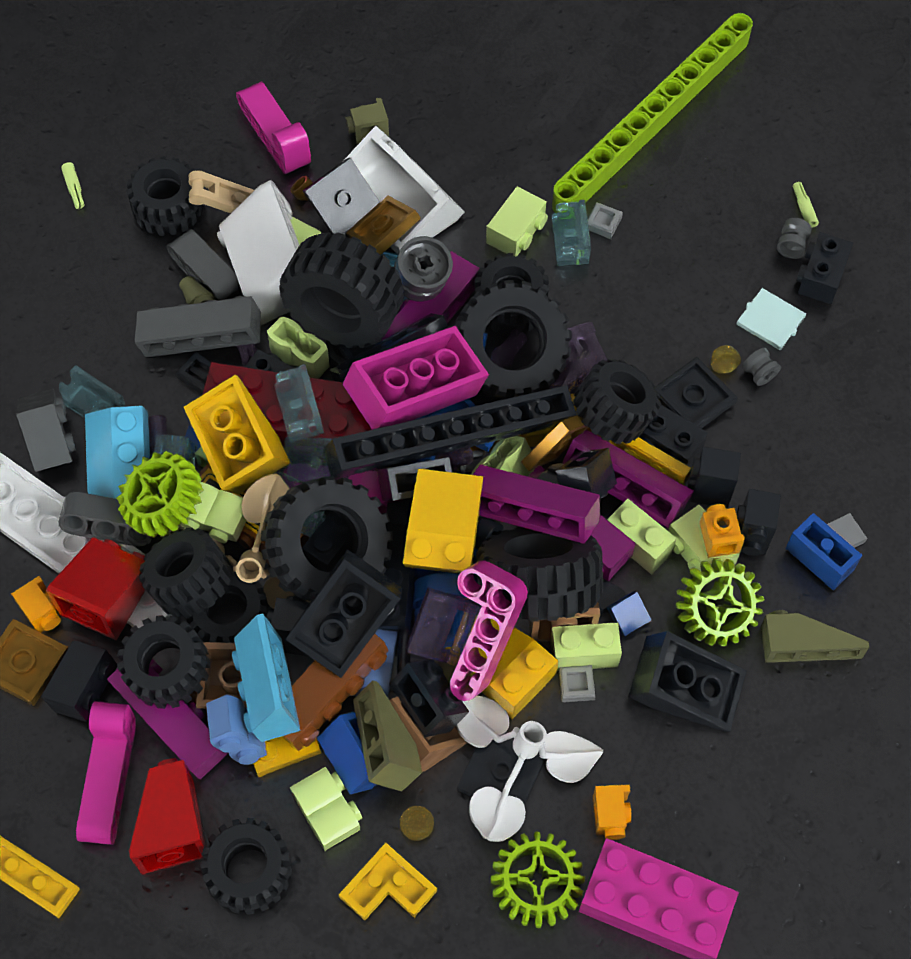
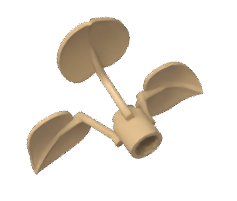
(255, 506)

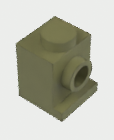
(365, 118)

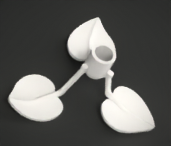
(567, 758)

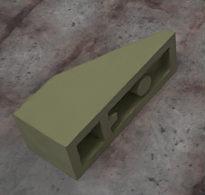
(801, 638)
(386, 743)

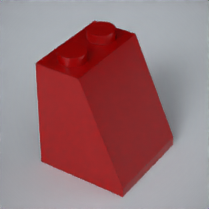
(99, 587)
(168, 820)

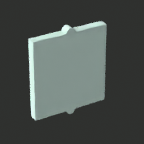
(771, 319)

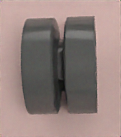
(423, 268)

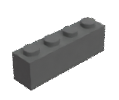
(198, 326)

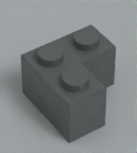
(41, 423)

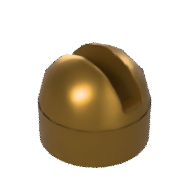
(299, 186)

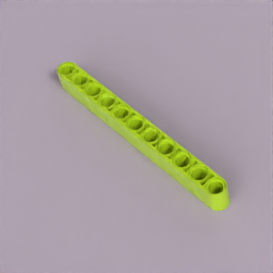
(653, 112)

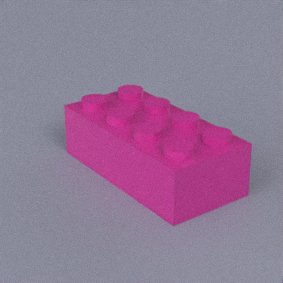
(415, 378)
(658, 902)

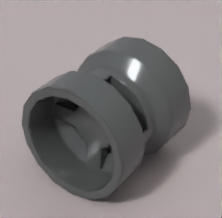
(794, 238)

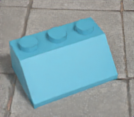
(113, 443)
(264, 681)

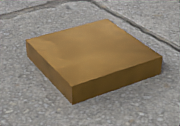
(384, 224)
(555, 443)
(27, 661)

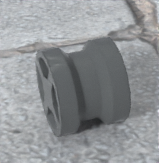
(761, 366)

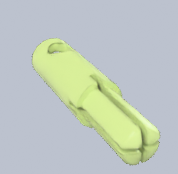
(73, 184)
(805, 205)

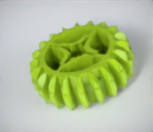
(143, 505)
(718, 614)
(522, 879)

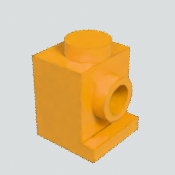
(721, 540)
(37, 605)
(611, 811)

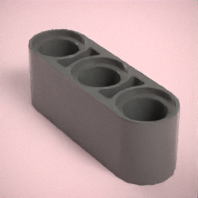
(202, 263)
(97, 518)

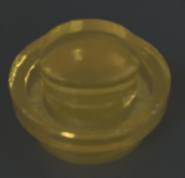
(725, 359)
(416, 823)

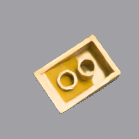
(235, 436)
(443, 521)
(520, 672)

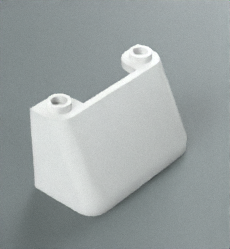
(396, 174)
(261, 246)

